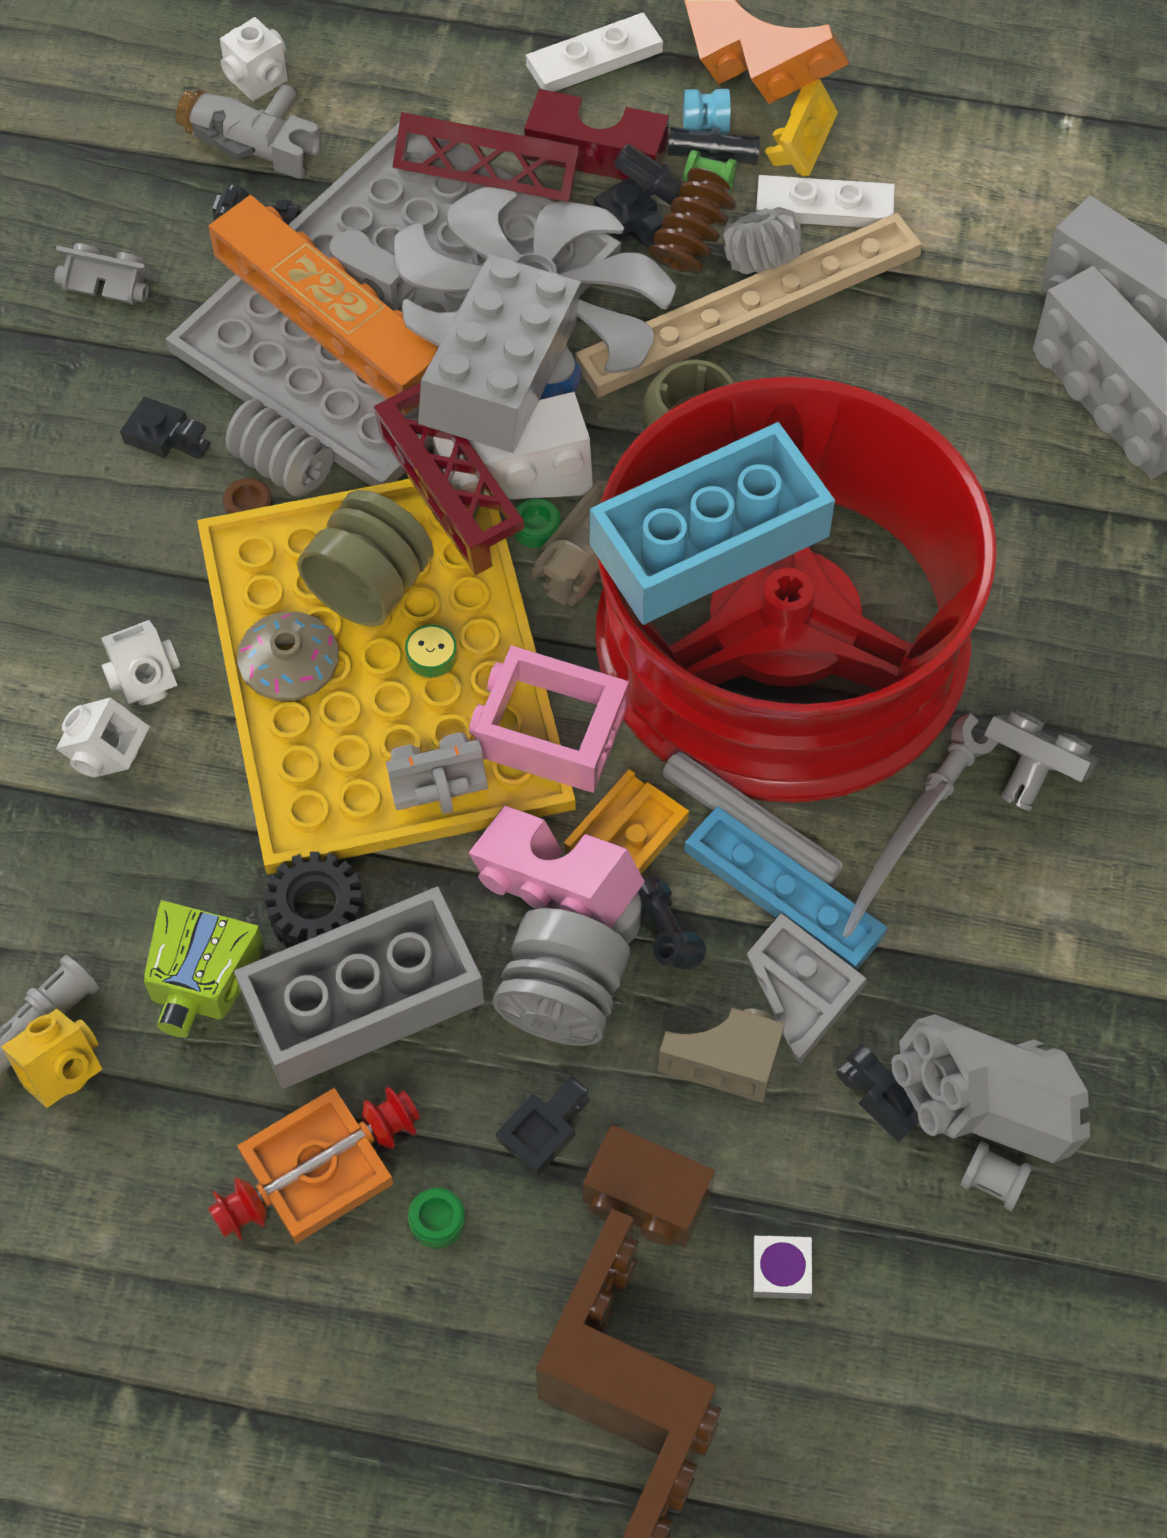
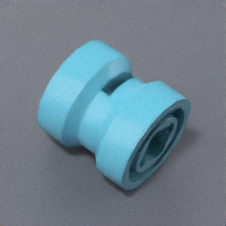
(706, 110)

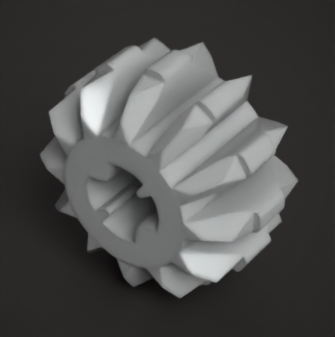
(762, 240)

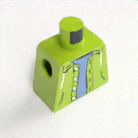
(195, 964)

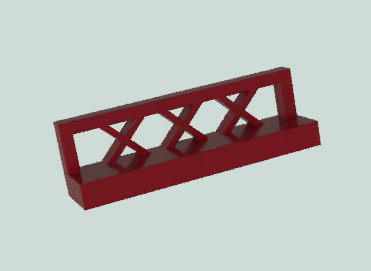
(488, 138)
(436, 487)

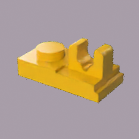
(805, 131)

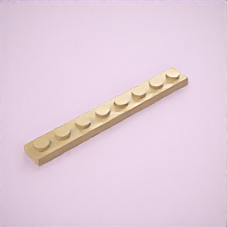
(760, 300)

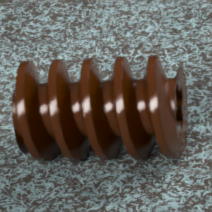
(692, 221)

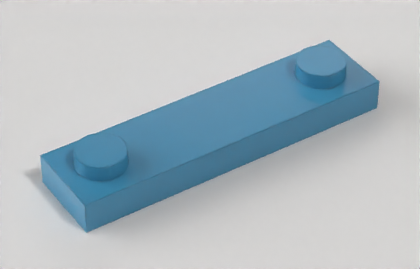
(782, 886)

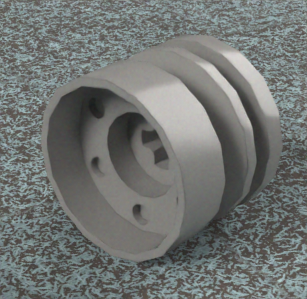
(562, 976)

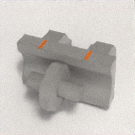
(436, 774)

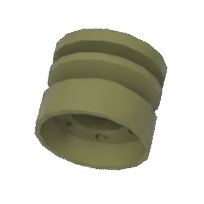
(365, 558)

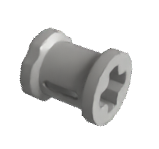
(996, 1176)

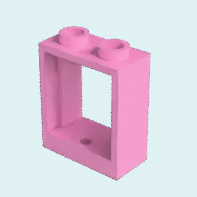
(537, 756)

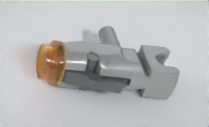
(247, 132)

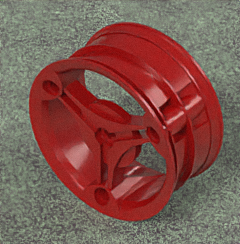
(803, 612)

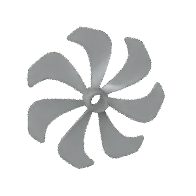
(477, 226)

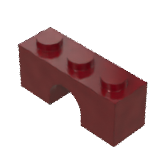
(559, 119)

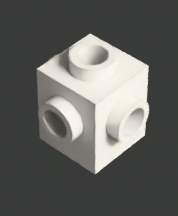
(254, 58)
(132, 648)
(101, 737)

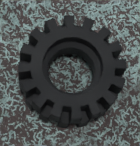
(305, 877)

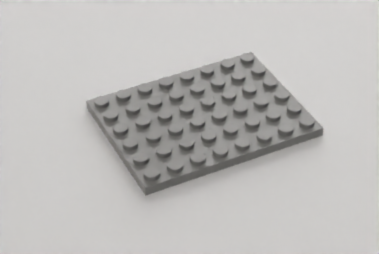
(266, 356)

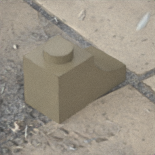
(730, 1057)

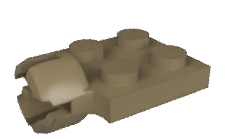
(568, 554)

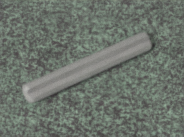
(715, 792)

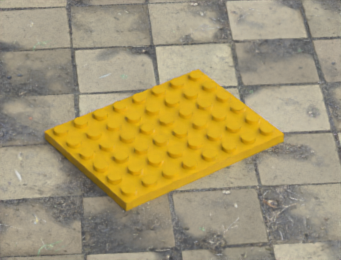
(322, 759)

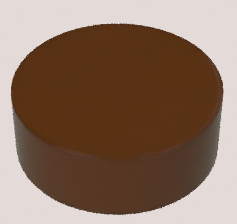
(246, 495)

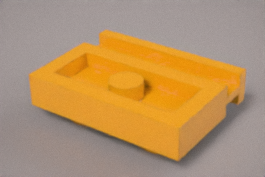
(633, 818)

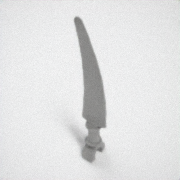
(938, 787)

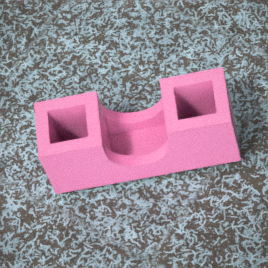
(522, 859)

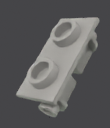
(122, 275)

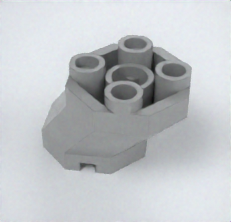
(992, 1088)

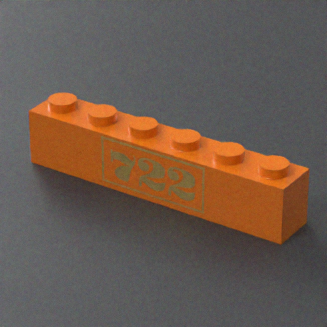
(321, 297)

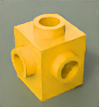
(53, 1056)

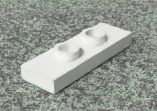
(594, 53)
(827, 200)

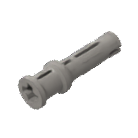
(59, 992)

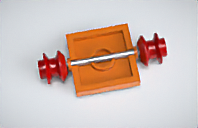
(315, 1164)

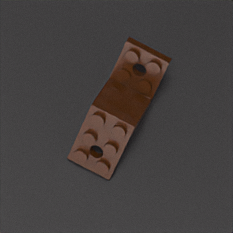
(625, 1387)

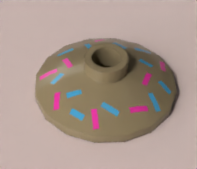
(291, 672)

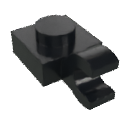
(633, 210)
(161, 427)
(884, 1096)
(541, 1130)

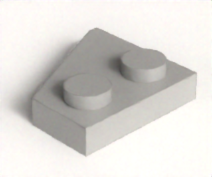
(802, 983)

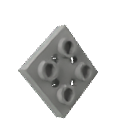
(1038, 755)

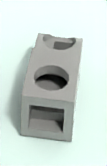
(370, 266)

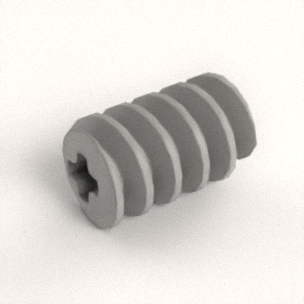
(278, 449)

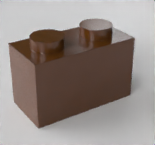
(649, 1184)

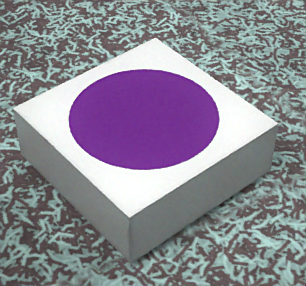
(782, 1267)

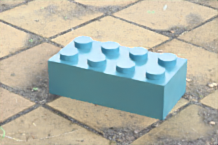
(710, 522)

